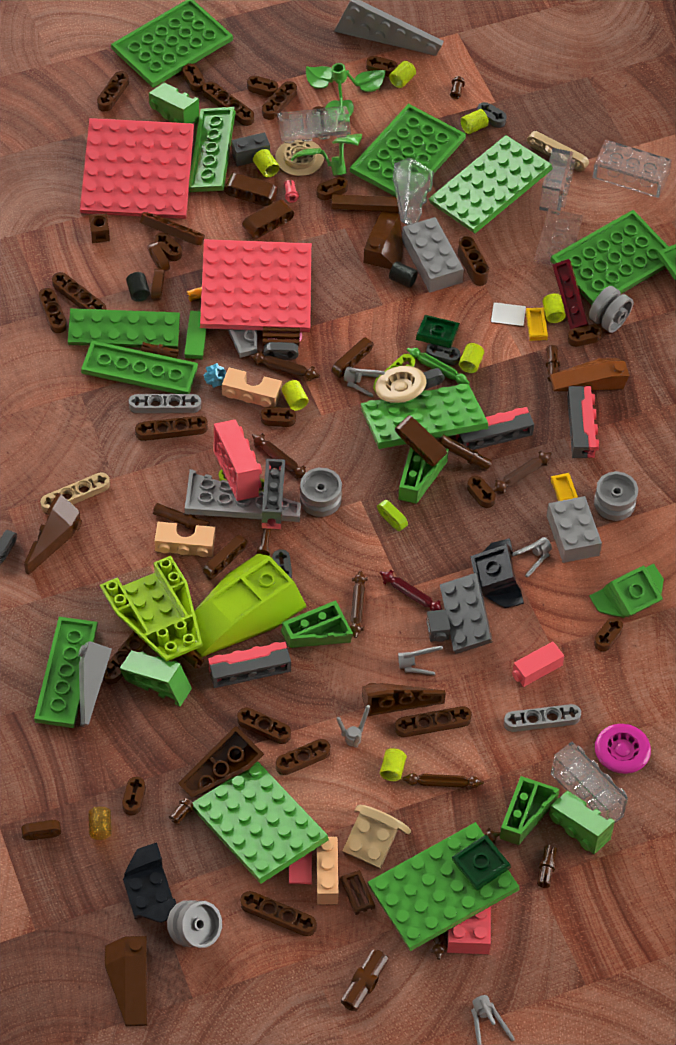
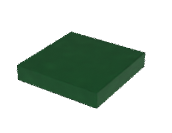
(437, 331)
(481, 862)

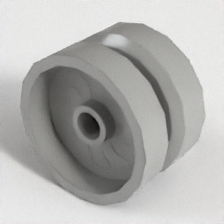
(611, 309)
(320, 492)
(616, 496)
(194, 923)

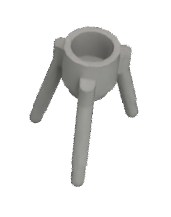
(354, 375)
(540, 548)
(407, 660)
(353, 734)
(485, 1008)

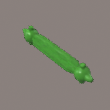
(433, 363)

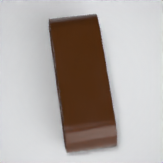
(250, 189)
(268, 219)
(473, 260)
(420, 440)

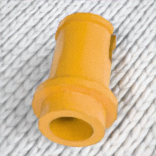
(194, 294)

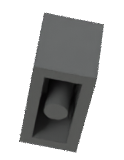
(245, 148)

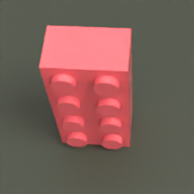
(237, 460)
(471, 935)

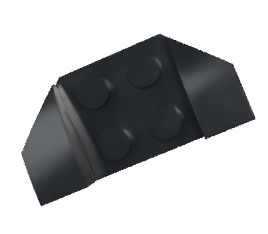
(497, 574)
(148, 885)

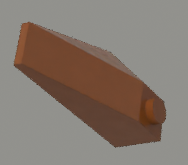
(598, 373)

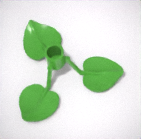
(321, 76)
(337, 163)

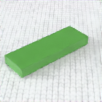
(195, 337)

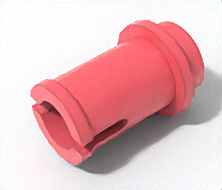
(291, 193)

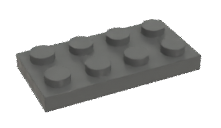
(466, 613)

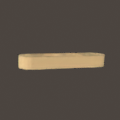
(540, 142)
(73, 489)

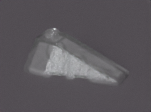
(411, 185)

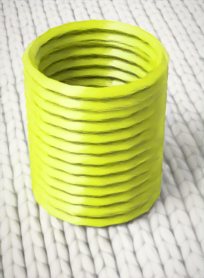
(402, 74)
(474, 121)
(266, 163)
(554, 308)
(471, 358)
(294, 395)
(393, 764)

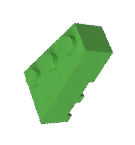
(174, 105)
(418, 476)
(317, 627)
(156, 674)
(526, 809)
(581, 822)

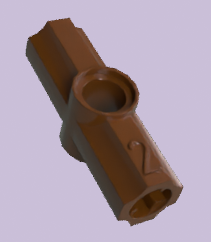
(364, 980)

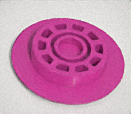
(621, 754)

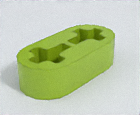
(392, 515)

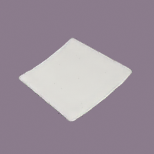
(508, 314)

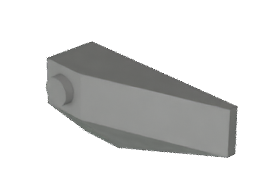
(91, 672)

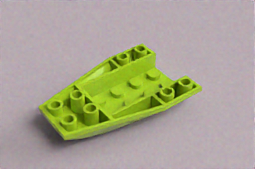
(247, 604)
(158, 609)

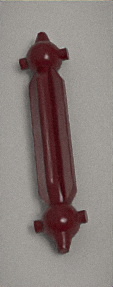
(410, 591)

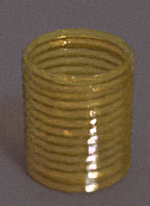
(100, 823)

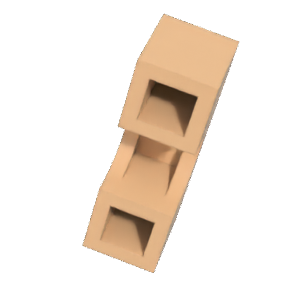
(264, 394)
(199, 543)
(327, 872)

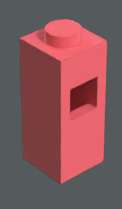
(538, 664)

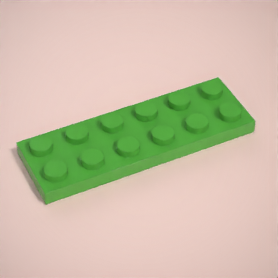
(212, 149)
(123, 327)
(139, 368)
(61, 688)

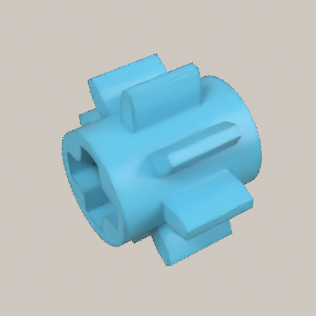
(215, 375)

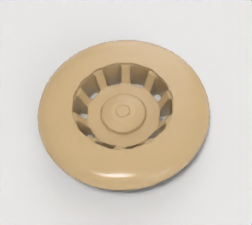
(300, 165)
(400, 384)

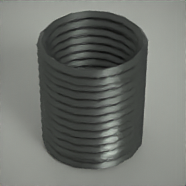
(403, 274)
(138, 286)

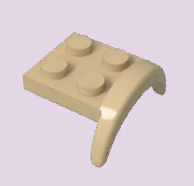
(373, 835)

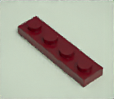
(570, 294)

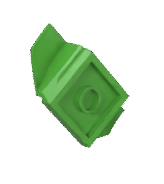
(630, 592)

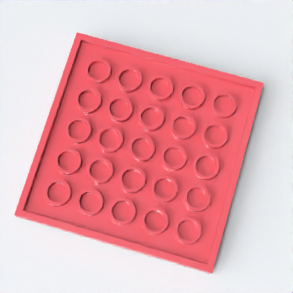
(137, 168)
(256, 285)

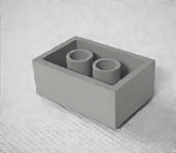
(574, 529)

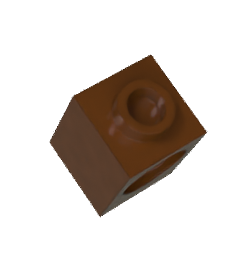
(99, 228)

